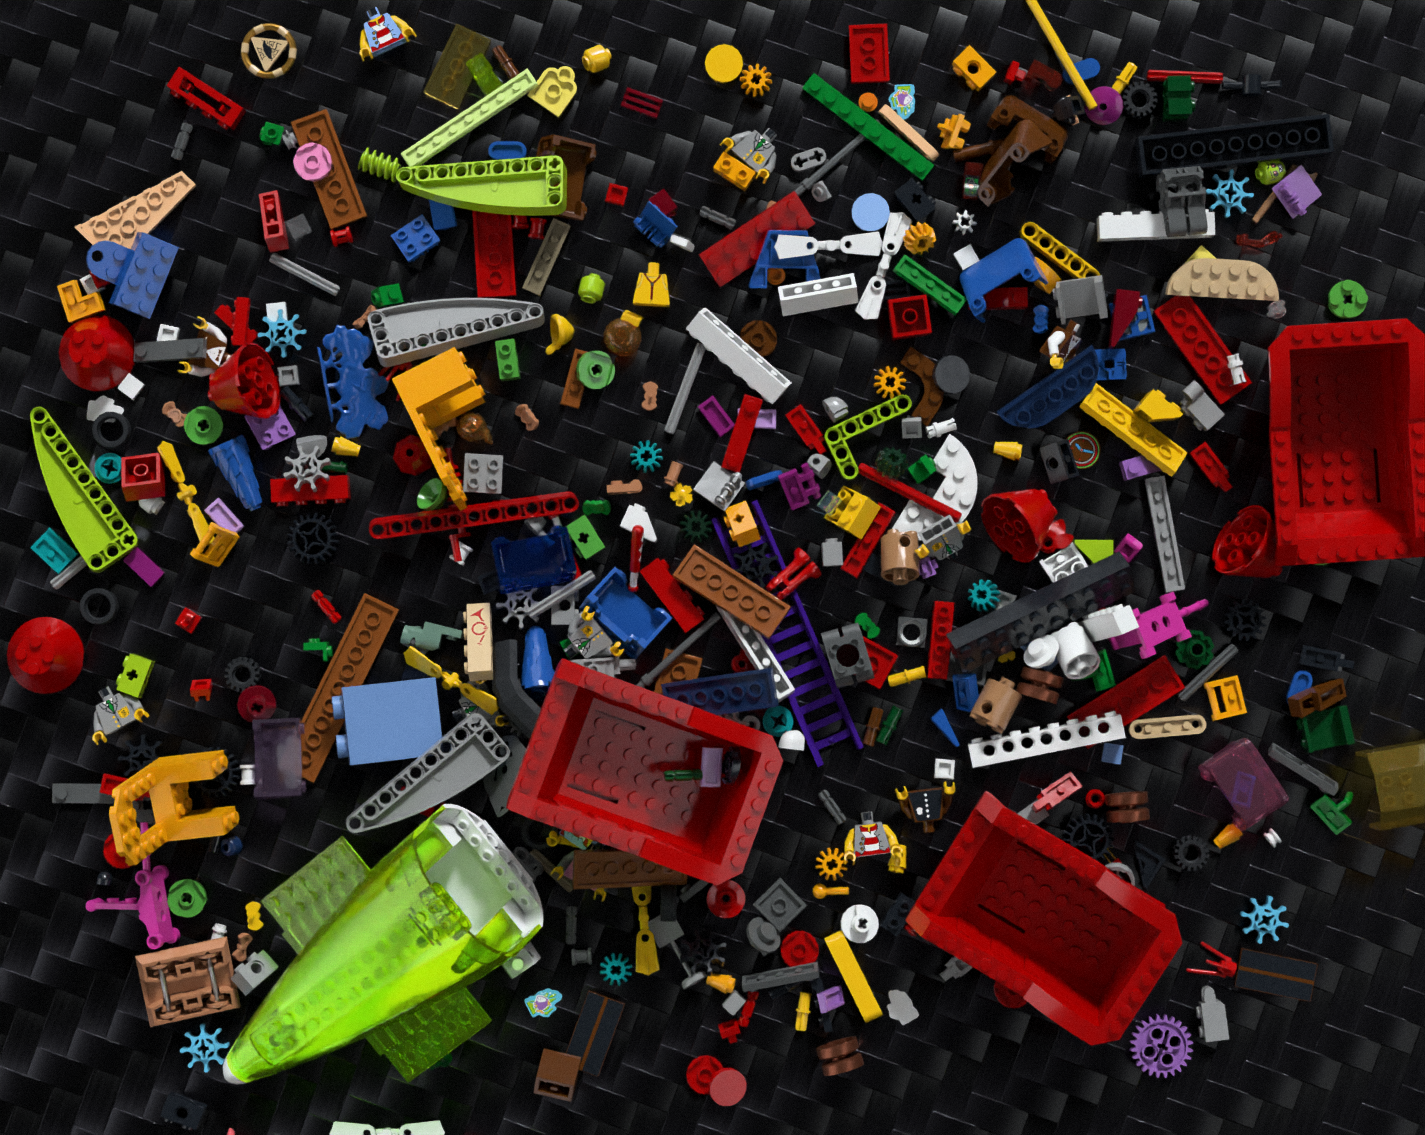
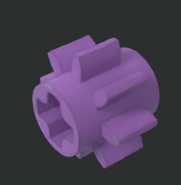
(928, 567)

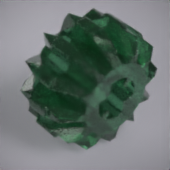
(891, 462)
(703, 526)

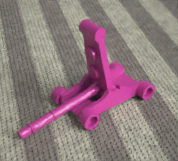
(1153, 628)
(151, 904)

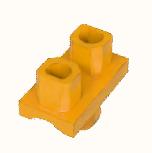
(951, 129)

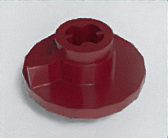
(256, 703)

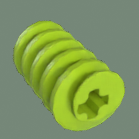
(379, 164)

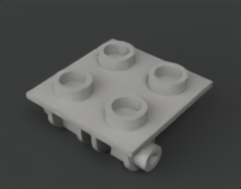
(483, 473)
(719, 486)

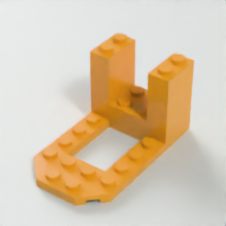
(435, 395)
(172, 808)

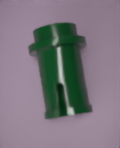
(336, 468)

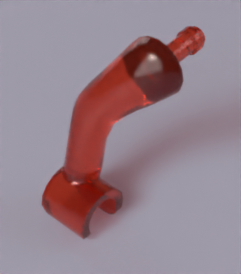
(1272, 237)

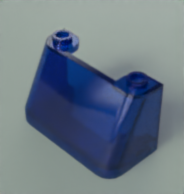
(534, 561)

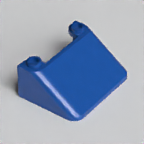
(996, 270)

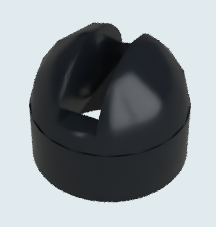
(104, 878)

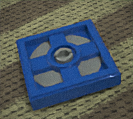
(1141, 323)

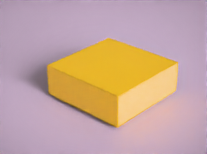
(634, 318)

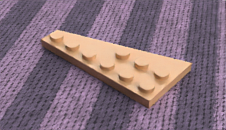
(138, 213)

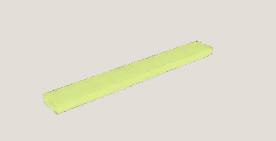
(470, 119)

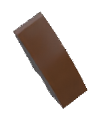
(1316, 698)

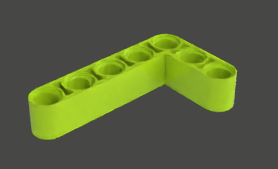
(860, 428)

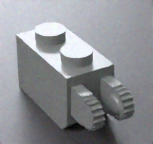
(1212, 1017)

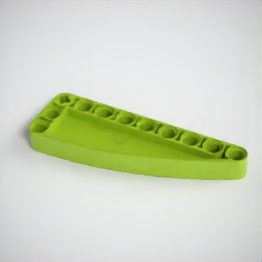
(502, 193)
(80, 514)

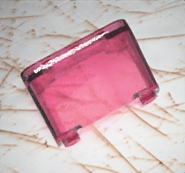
(1245, 782)

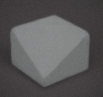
(733, 1002)

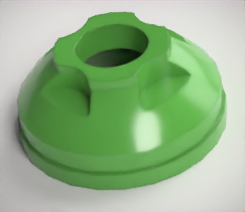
(432, 495)

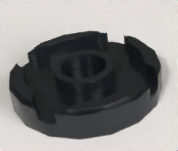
(951, 374)
(731, 765)

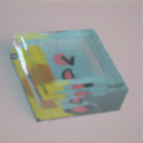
(829, 502)

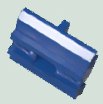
(1118, 357)

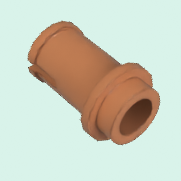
(673, 474)

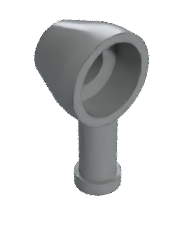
(536, 525)

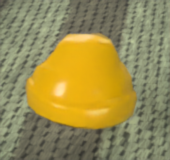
(560, 331)

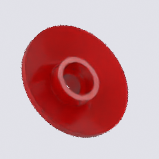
(730, 908)

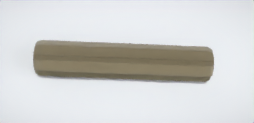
(565, 882)

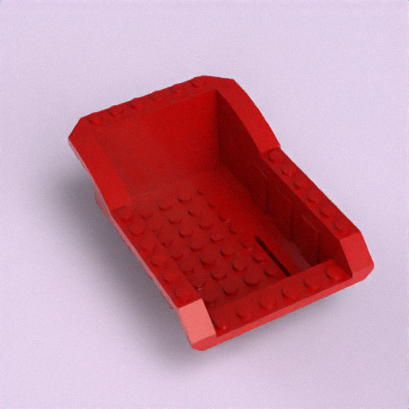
(1348, 441)
(604, 774)
(1046, 922)

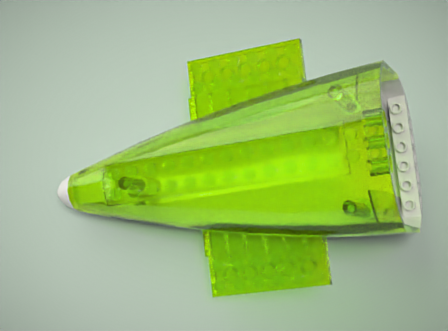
(390, 948)

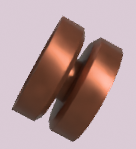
(1039, 684)
(1127, 810)
(840, 1056)

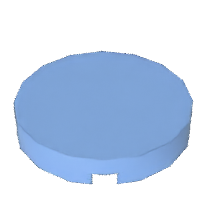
(870, 212)

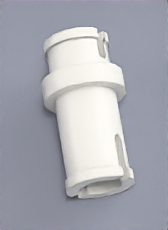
(1236, 368)
(940, 428)

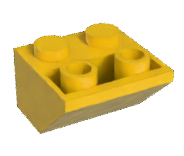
(1156, 408)
(854, 512)

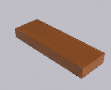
(573, 388)

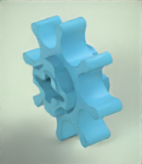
(1235, 188)
(289, 339)
(1256, 918)
(210, 1041)

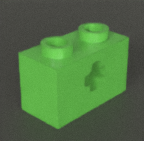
(507, 360)
(594, 543)

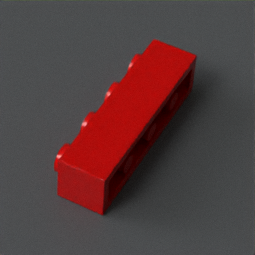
(224, 312)
(241, 317)

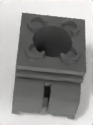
(852, 636)

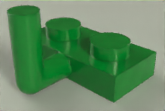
(1103, 674)
(1332, 813)

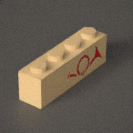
(479, 642)

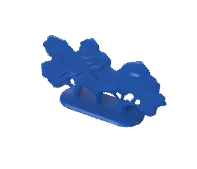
(356, 384)

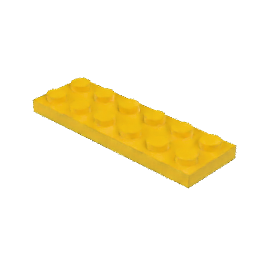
(1133, 430)

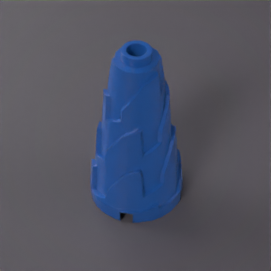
(237, 468)
(537, 665)

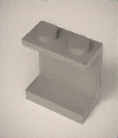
(1080, 298)

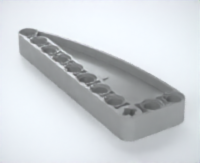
(432, 320)
(450, 774)

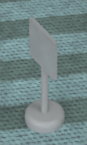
(666, 933)

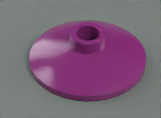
(1114, 105)

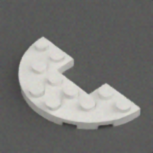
(956, 490)

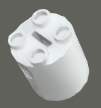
(1076, 651)

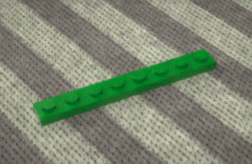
(868, 127)

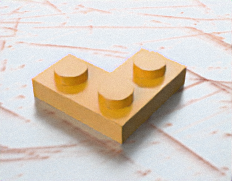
(75, 305)

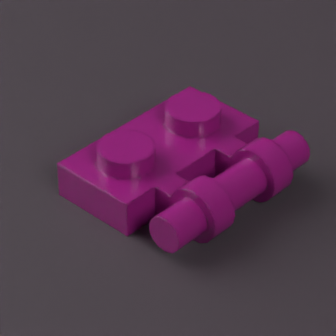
(793, 487)

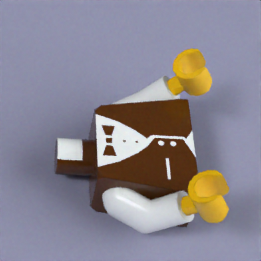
(1062, 345)
(216, 352)

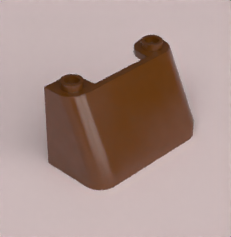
(1015, 109)
(1017, 147)
(575, 156)

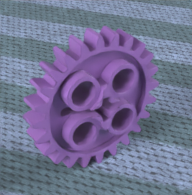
(1144, 1039)

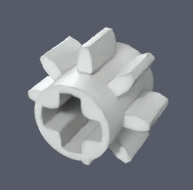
(964, 228)

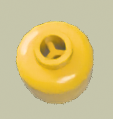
(596, 58)

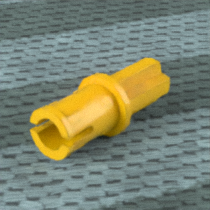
(1124, 78)
(906, 676)
(803, 1011)

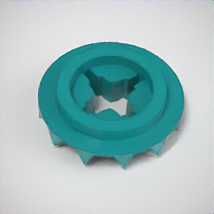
(102, 473)
(768, 722)

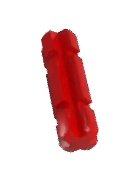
(326, 606)
(748, 1008)

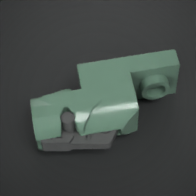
(429, 637)

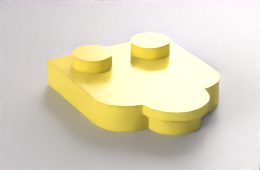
(555, 89)

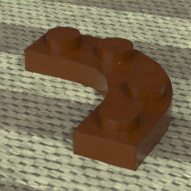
(932, 395)

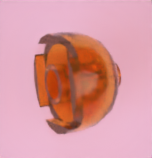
(622, 337)

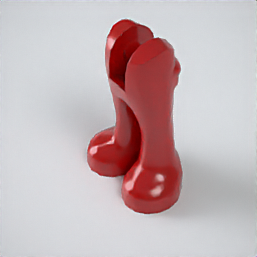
(787, 586)

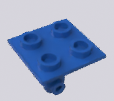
(656, 222)
(415, 238)

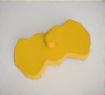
(253, 914)

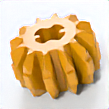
(748, 79)
(919, 238)
(891, 375)
(829, 857)

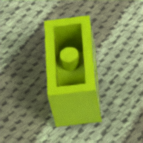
(136, 685)

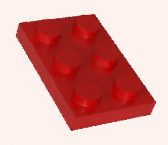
(869, 53)
(880, 659)

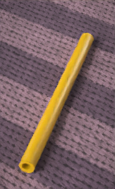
(1062, 54)

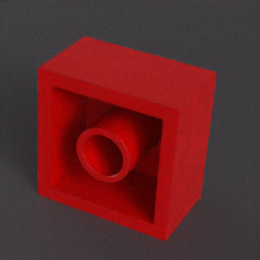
(909, 317)
(143, 477)

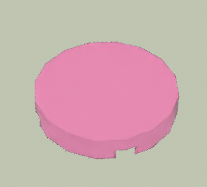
(312, 162)

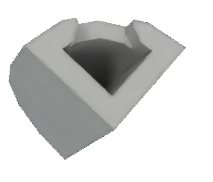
(309, 442)

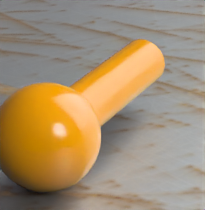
(820, 891)

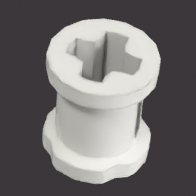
(465, 550)
(247, 774)

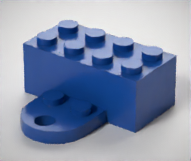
(135, 271)

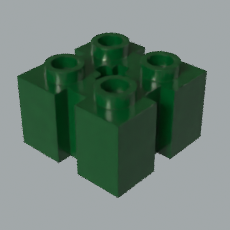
(1177, 98)

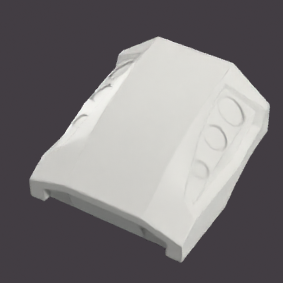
(1063, 563)

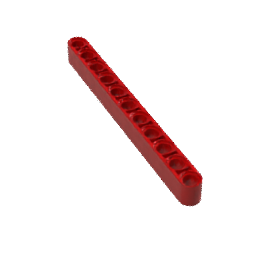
(464, 520)

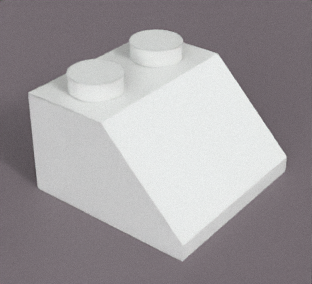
(637, 516)

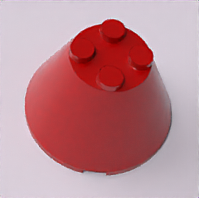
(97, 353)
(246, 383)
(1018, 521)
(1247, 545)
(45, 655)

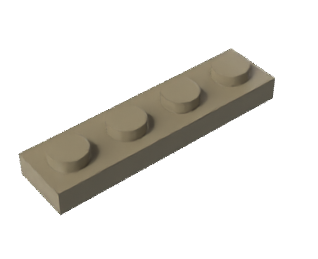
(546, 257)

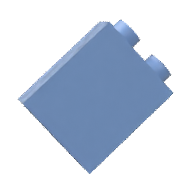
(387, 720)

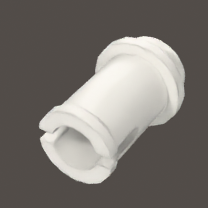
(218, 931)

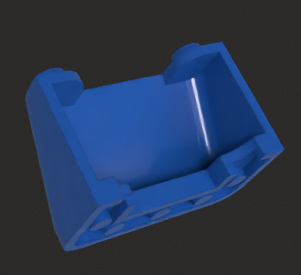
(624, 614)

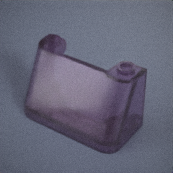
(278, 758)

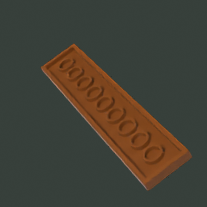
(347, 669)

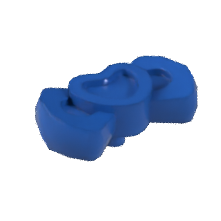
(1040, 319)

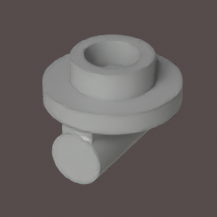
(820, 192)

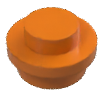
(868, 102)
(775, 276)

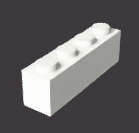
(818, 294)

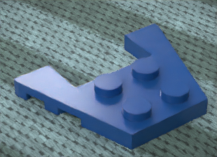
(769, 259)

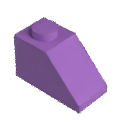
(1137, 467)

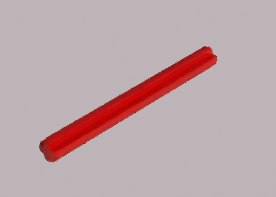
(909, 492)

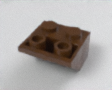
(557, 1075)

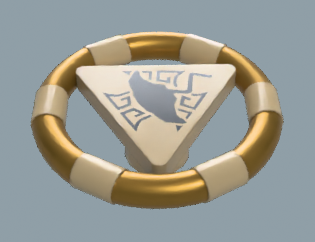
(268, 50)

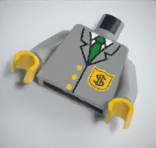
(754, 151)
(942, 539)
(589, 638)
(469, 707)
(115, 713)

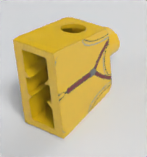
(652, 288)

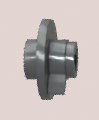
(763, 935)

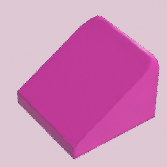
(1129, 547)

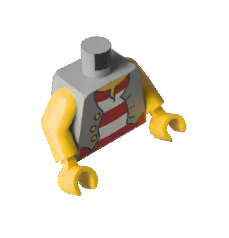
(870, 839)

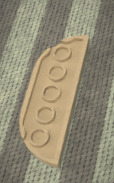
(1223, 280)

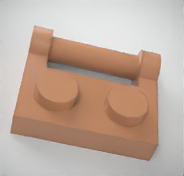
(618, 487)

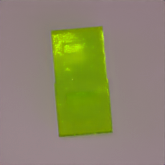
(483, 74)

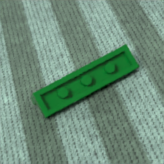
(929, 285)

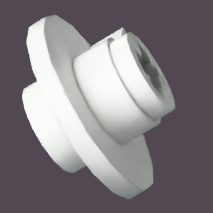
(1041, 652)
(859, 923)

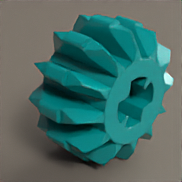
(651, 461)
(977, 597)
(616, 976)

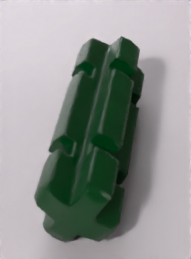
(683, 775)

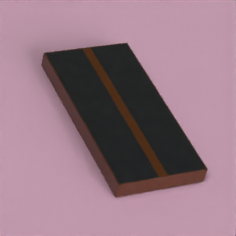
(1275, 974)
(595, 1031)

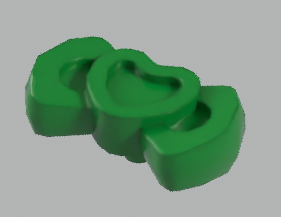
(596, 507)
(871, 629)

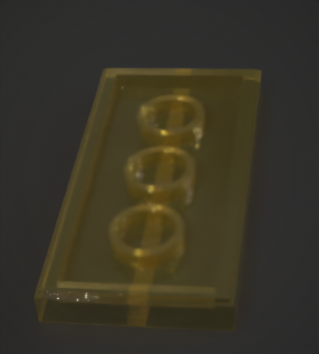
(451, 76)

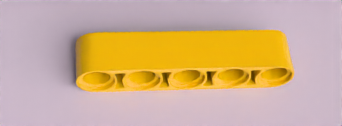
(1054, 245)
(853, 976)

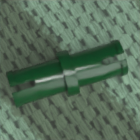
(889, 725)

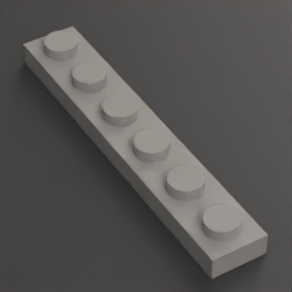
(1164, 534)

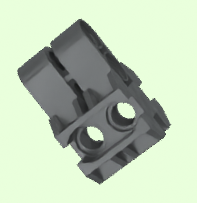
(1182, 210)

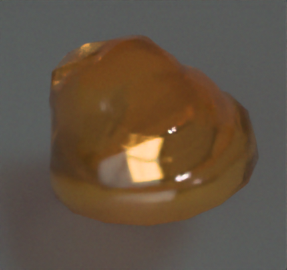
(473, 428)

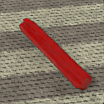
(1197, 77)

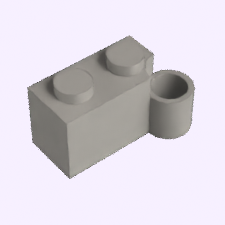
(1200, 407)

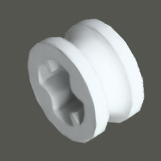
(1272, 837)

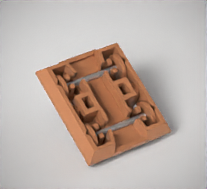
(186, 977)

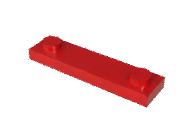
(742, 433)
(864, 547)

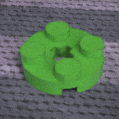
(1358, 297)
(585, 373)
(197, 416)
(187, 909)

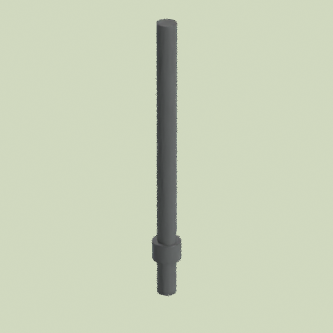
(808, 183)
(647, 679)

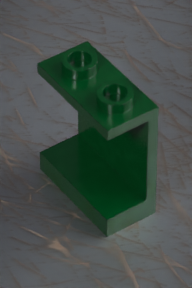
(1325, 729)

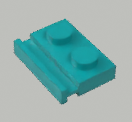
(54, 550)

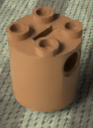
(898, 556)
(996, 704)

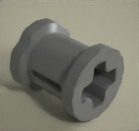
(582, 956)

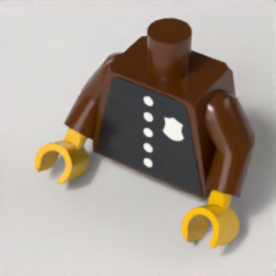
(926, 804)

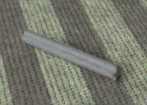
(685, 388)

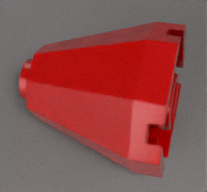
(418, 462)

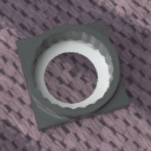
(920, 641)

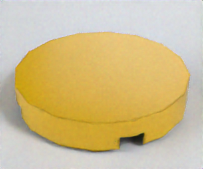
(723, 63)

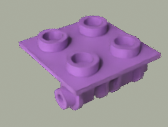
(1297, 192)
(271, 430)

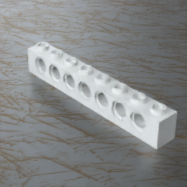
(1115, 732)

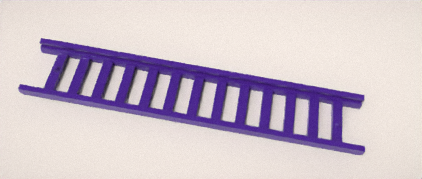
(812, 643)

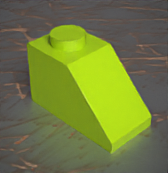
(1094, 549)

